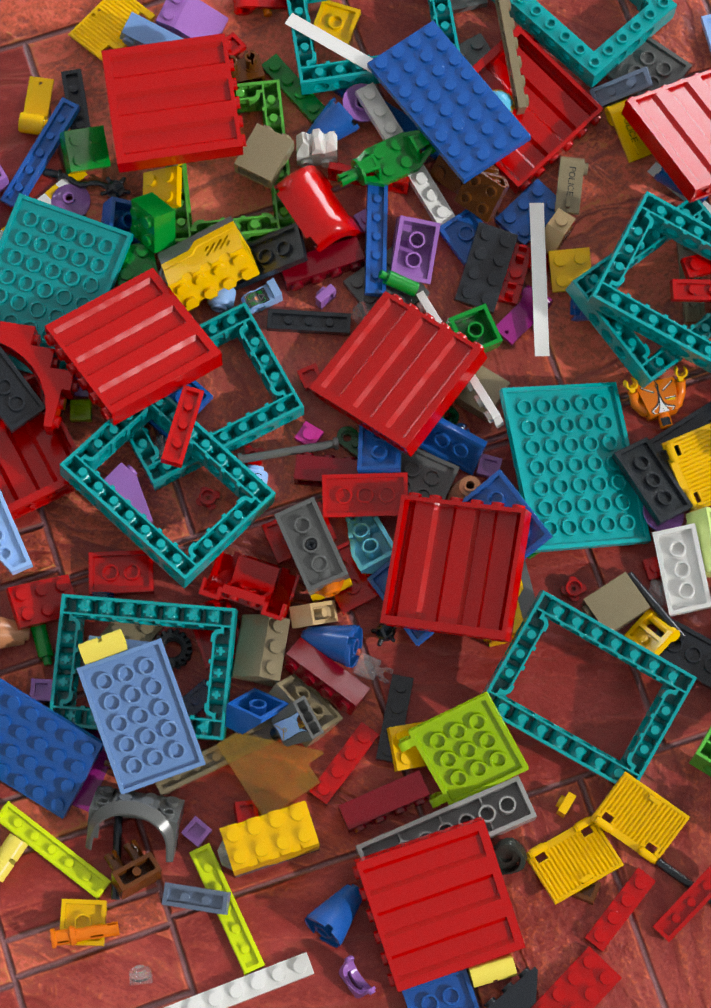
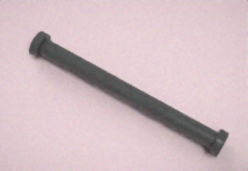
(289, 451)

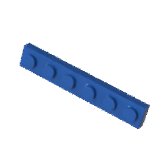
(41, 151)
(375, 239)

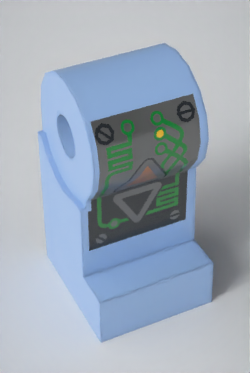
(263, 297)

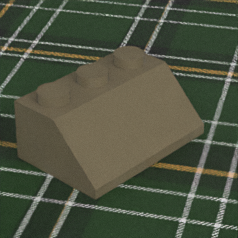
(260, 649)
(294, 688)

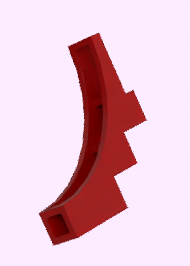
(58, 384)

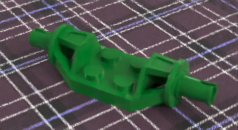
(389, 160)

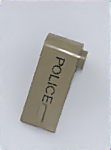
(570, 184)

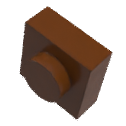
(589, 893)

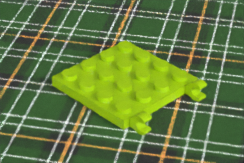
(466, 749)

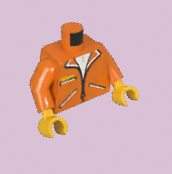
(659, 398)

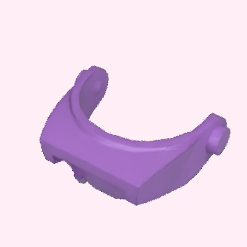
(349, 967)

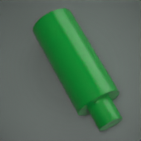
(399, 282)
(42, 644)

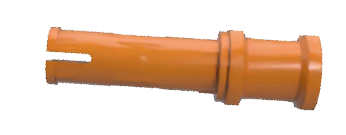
(73, 935)

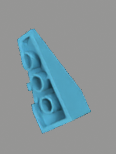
(369, 543)

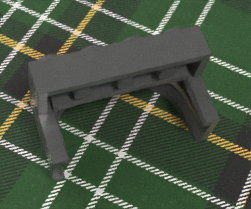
(160, 811)

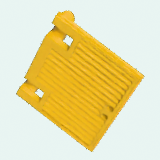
(106, 25)
(693, 466)
(640, 817)
(574, 860)

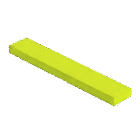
(53, 850)
(233, 923)

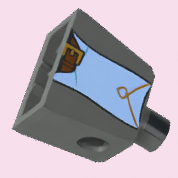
(295, 723)

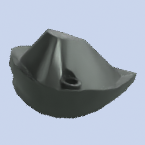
(508, 853)

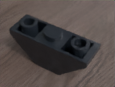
(520, 994)

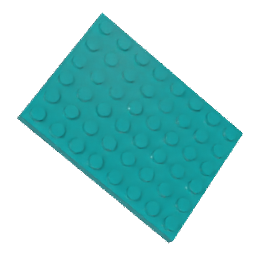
(54, 264)
(565, 464)

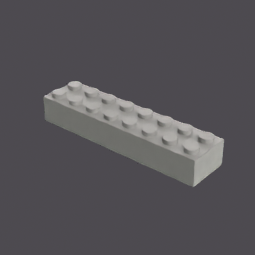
(501, 807)

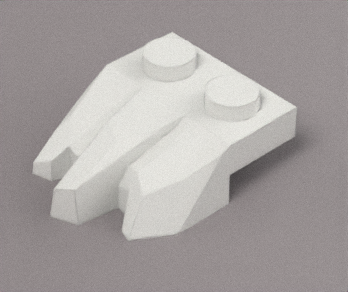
(316, 148)

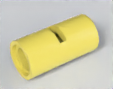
(103, 647)
(9, 854)
(494, 969)

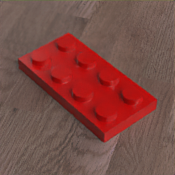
(363, 494)
(581, 984)

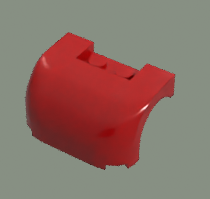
(316, 208)
(251, 584)

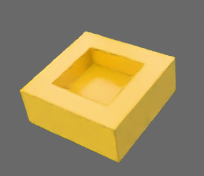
(564, 804)

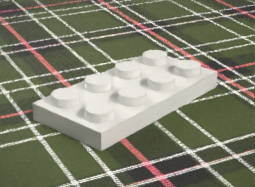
(682, 569)

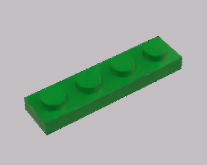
(289, 84)

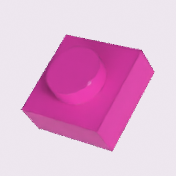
(308, 434)

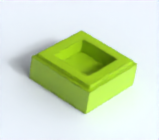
(81, 410)

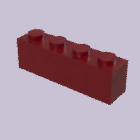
(328, 263)
(311, 468)
(325, 676)
(383, 802)

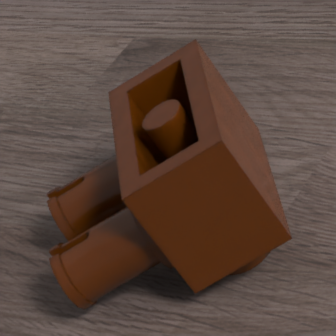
(248, 68)
(134, 875)

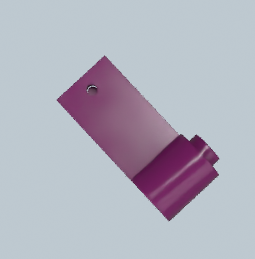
(519, 318)

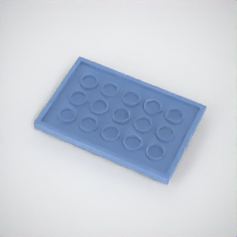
(141, 716)

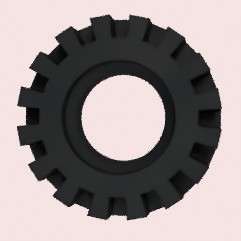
(183, 641)

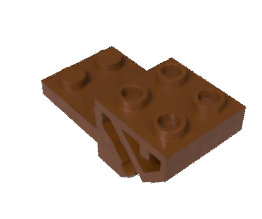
(479, 195)

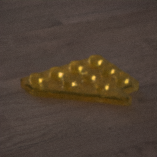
(270, 770)

